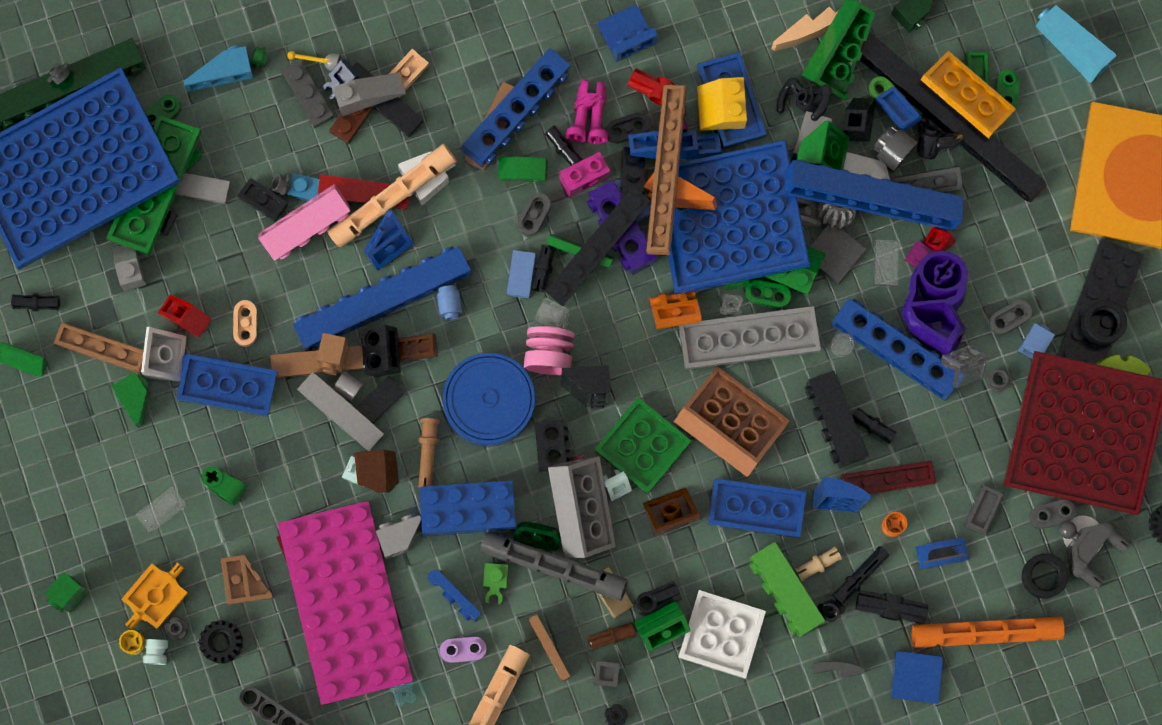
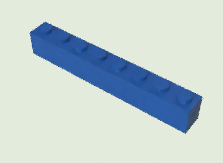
(873, 195)
(383, 298)

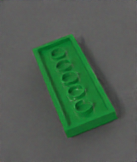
(142, 224)

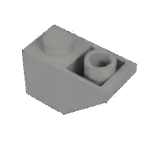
(398, 537)

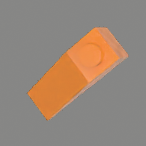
(687, 195)

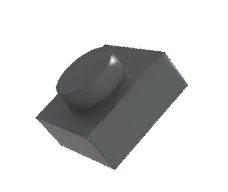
(606, 674)

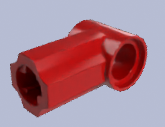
(648, 85)

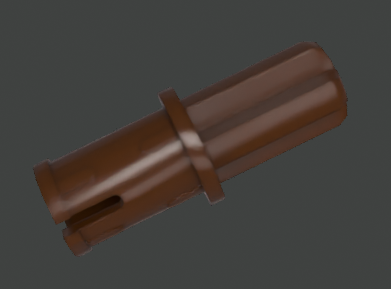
(611, 636)

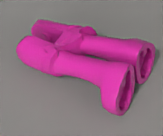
(583, 104)

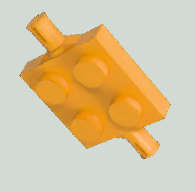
(154, 596)

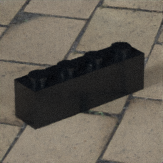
(836, 419)

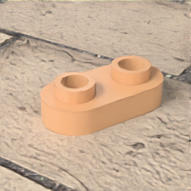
(245, 324)

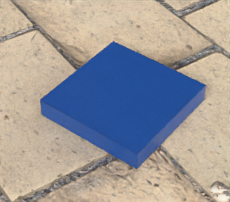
(916, 677)

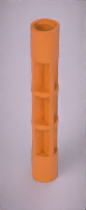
(988, 632)

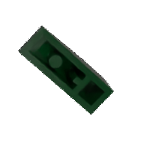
(912, 13)

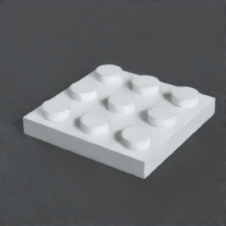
(722, 634)

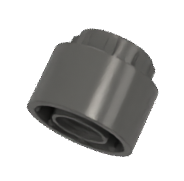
(895, 147)

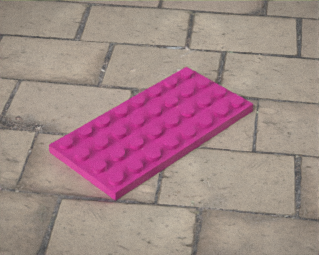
(345, 603)

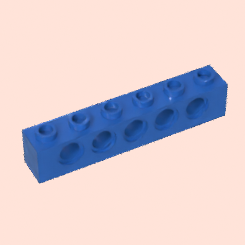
(549, 63)
(883, 348)

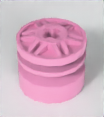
(549, 345)

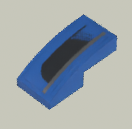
(942, 553)

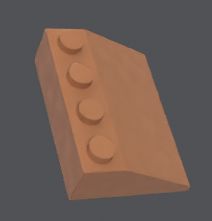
(731, 421)

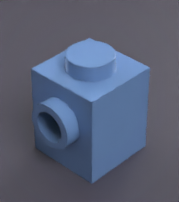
(1036, 339)

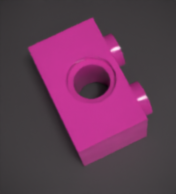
(584, 174)

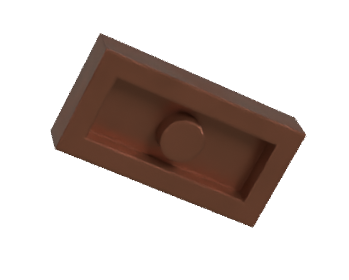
(348, 125)

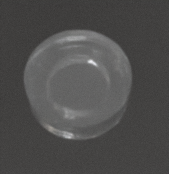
(842, 344)

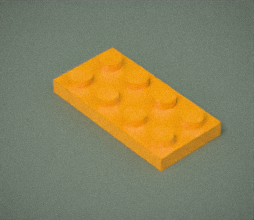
(968, 94)

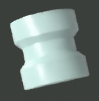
(154, 652)

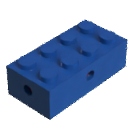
(467, 508)

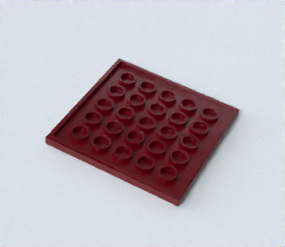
(1086, 433)

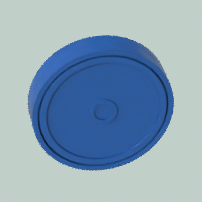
(488, 399)

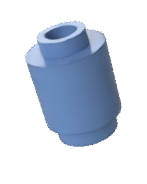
(449, 302)

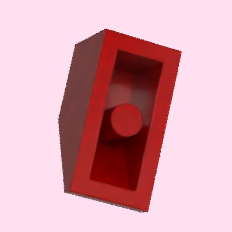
(184, 315)

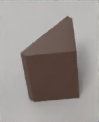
(671, 512)

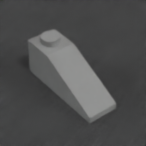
(367, 92)

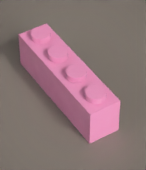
(304, 222)

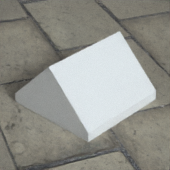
(163, 355)

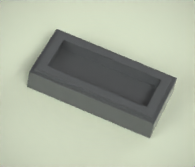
(983, 509)

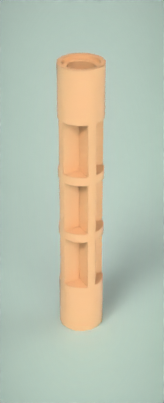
(403, 187)
(500, 687)

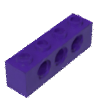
(634, 262)

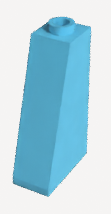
(1075, 43)

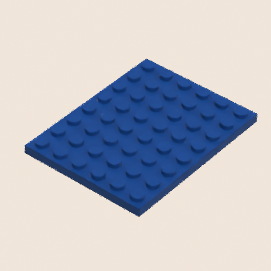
(78, 168)

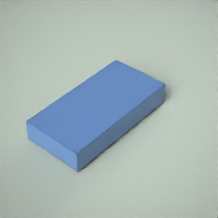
(521, 274)

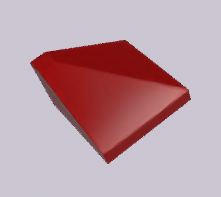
(939, 239)

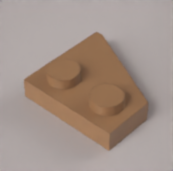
(242, 582)

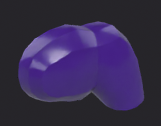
(933, 301)

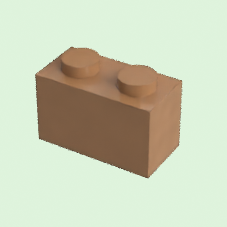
(332, 353)

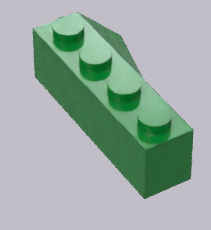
(840, 48)

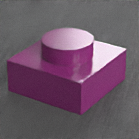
(917, 253)

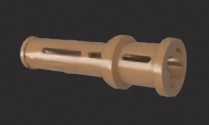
(428, 441)

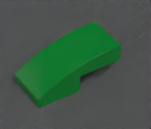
(522, 168)

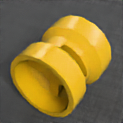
(130, 639)

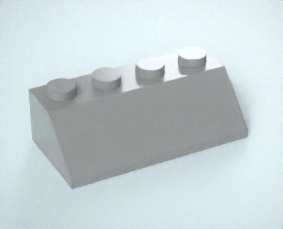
(582, 507)

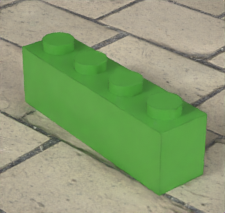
(786, 589)

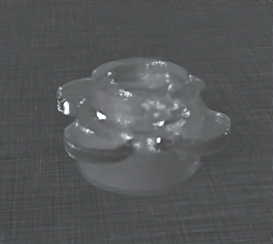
(735, 300)

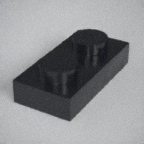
(262, 199)

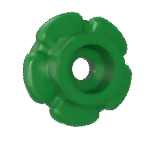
(259, 57)

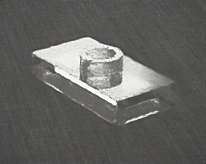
(886, 263)

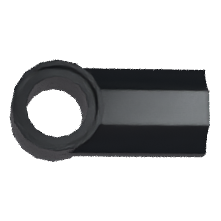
(658, 597)

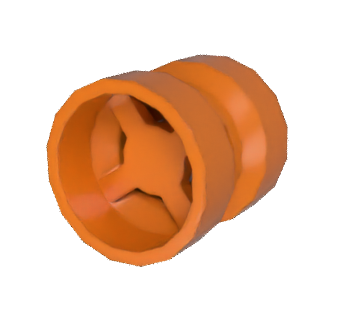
(894, 524)

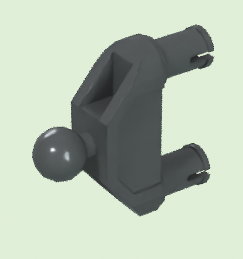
(1086, 544)

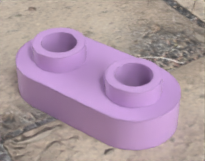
(463, 651)

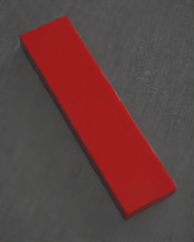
(356, 190)

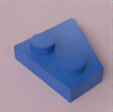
(387, 242)

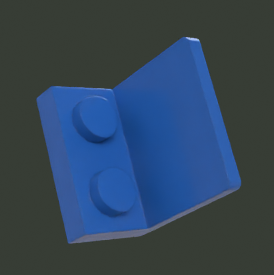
(627, 33)

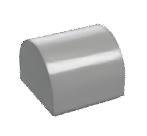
(348, 387)

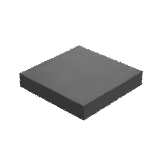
(840, 251)

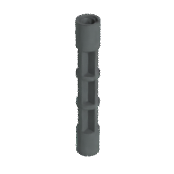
(567, 570)

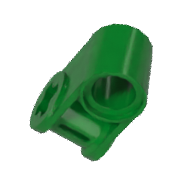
(226, 487)

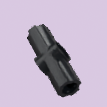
(891, 607)

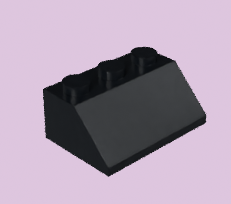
(588, 385)

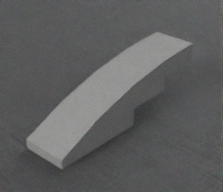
(340, 411)

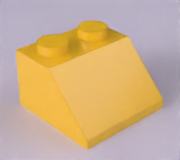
(722, 104)

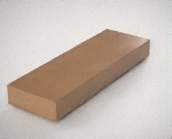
(549, 648)

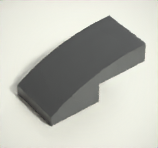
(843, 669)

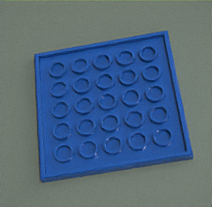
(752, 229)

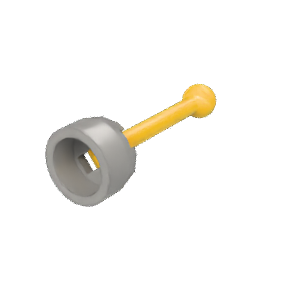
(329, 61)

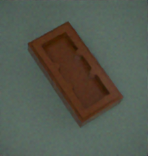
(417, 347)

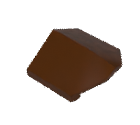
(377, 470)

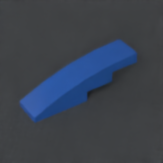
(691, 147)

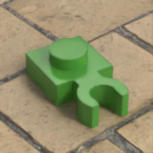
(495, 578)

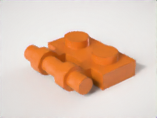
(675, 309)

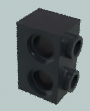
(385, 350)
(546, 446)

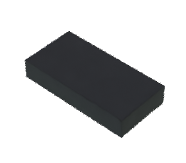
(380, 400)

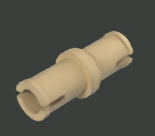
(818, 564)

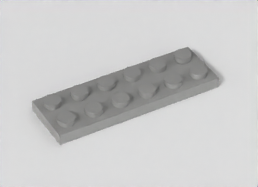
(749, 338)

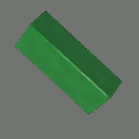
(22, 359)

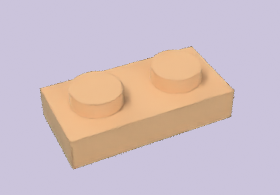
(410, 68)

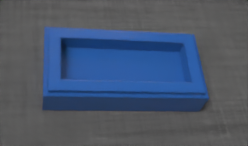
(898, 108)

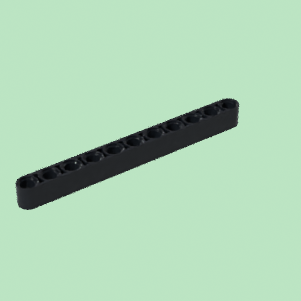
(985, 150)

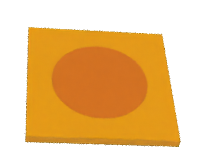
(1120, 176)

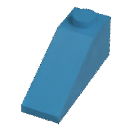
(225, 68)

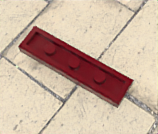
(893, 477)

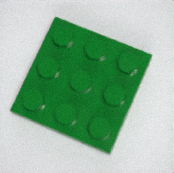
(642, 445)

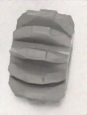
(835, 215)

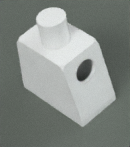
(431, 187)

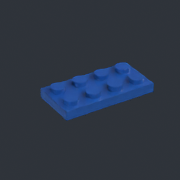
(733, 67)
(227, 385)
(757, 508)

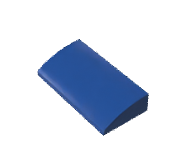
(839, 496)

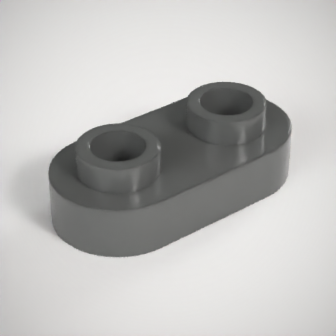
(534, 215)
(1009, 317)
(1053, 514)

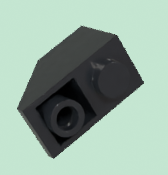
(859, 119)

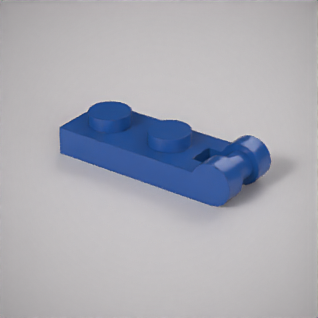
(453, 595)

